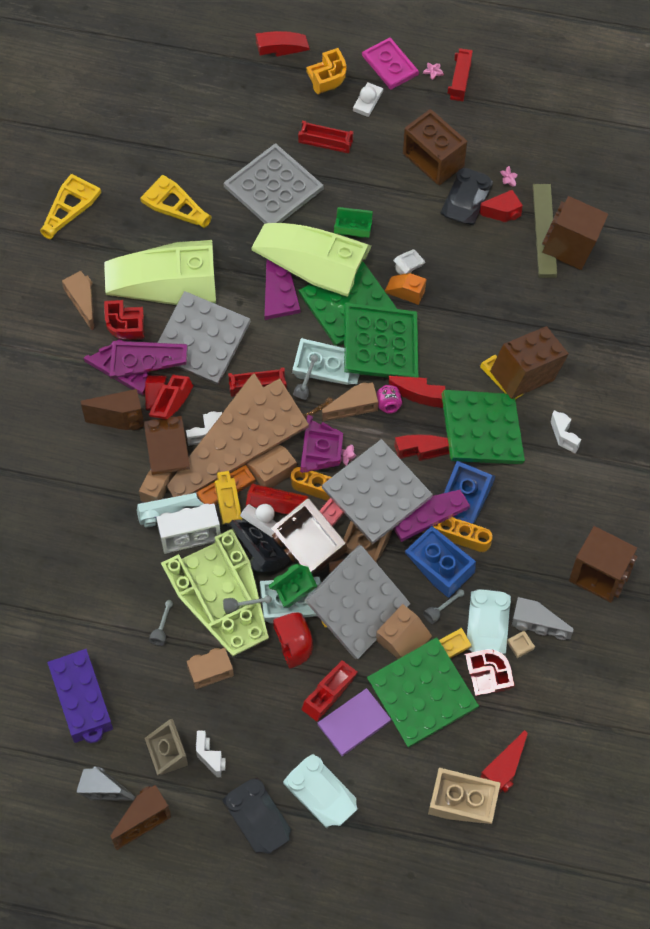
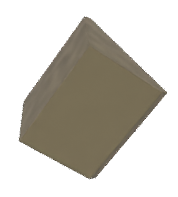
(166, 748)

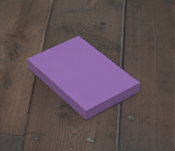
(354, 722)

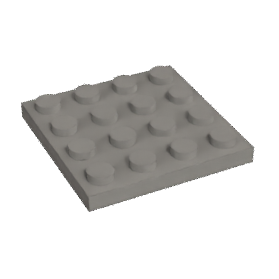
(273, 185)
(209, 333)
(377, 491)
(356, 601)

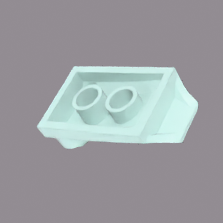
(328, 366)
(149, 511)
(275, 608)
(488, 620)
(321, 792)

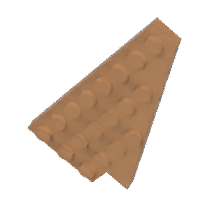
(246, 429)

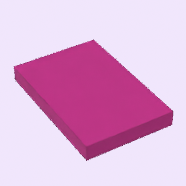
(390, 63)

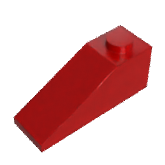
(505, 765)

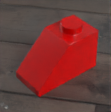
(502, 207)

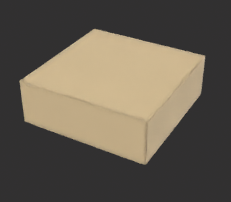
(520, 644)

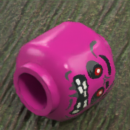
(389, 399)

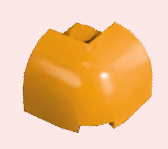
(329, 72)

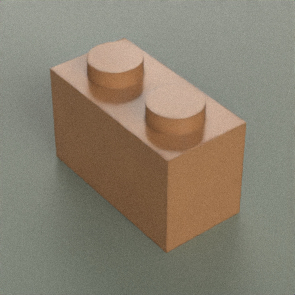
(210, 667)

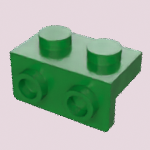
(353, 222)
(293, 584)

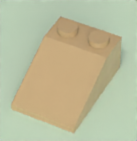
(463, 797)

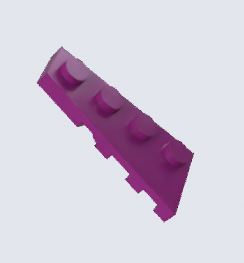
(279, 292)
(142, 357)
(431, 513)

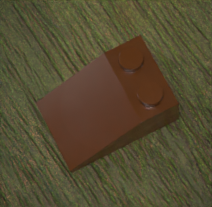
(114, 410)
(166, 445)
(144, 814)

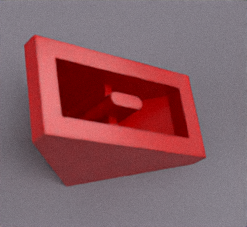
(152, 388)

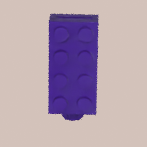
(80, 697)

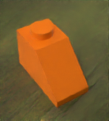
(407, 287)

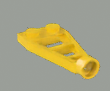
(78, 188)
(161, 190)

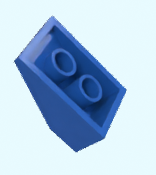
(475, 487)
(441, 561)

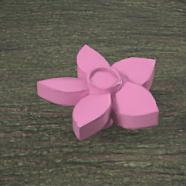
(433, 70)
(509, 177)
(348, 454)

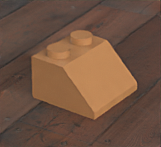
(272, 466)
(355, 537)
(402, 632)

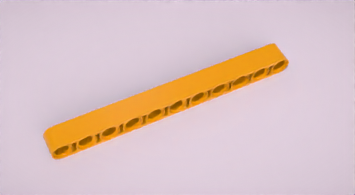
(453, 534)

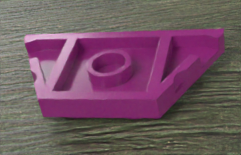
(102, 362)
(320, 447)

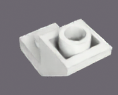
(560, 424)
(196, 434)
(211, 759)

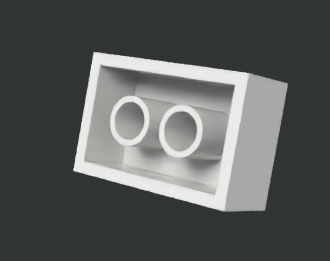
(188, 528)

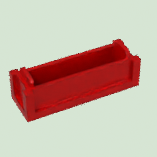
(461, 74)
(325, 137)
(265, 377)
(280, 500)

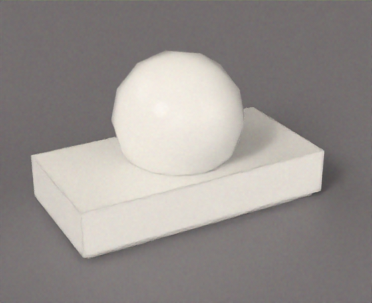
(367, 100)
(408, 262)
(260, 517)

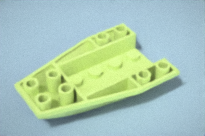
(313, 254)
(163, 273)
(209, 578)

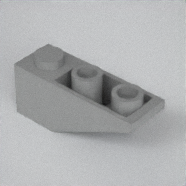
(537, 618)

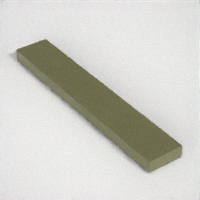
(543, 218)

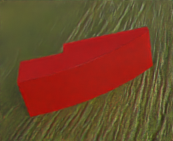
(281, 43)
(418, 390)
(171, 397)
(421, 445)
(329, 690)

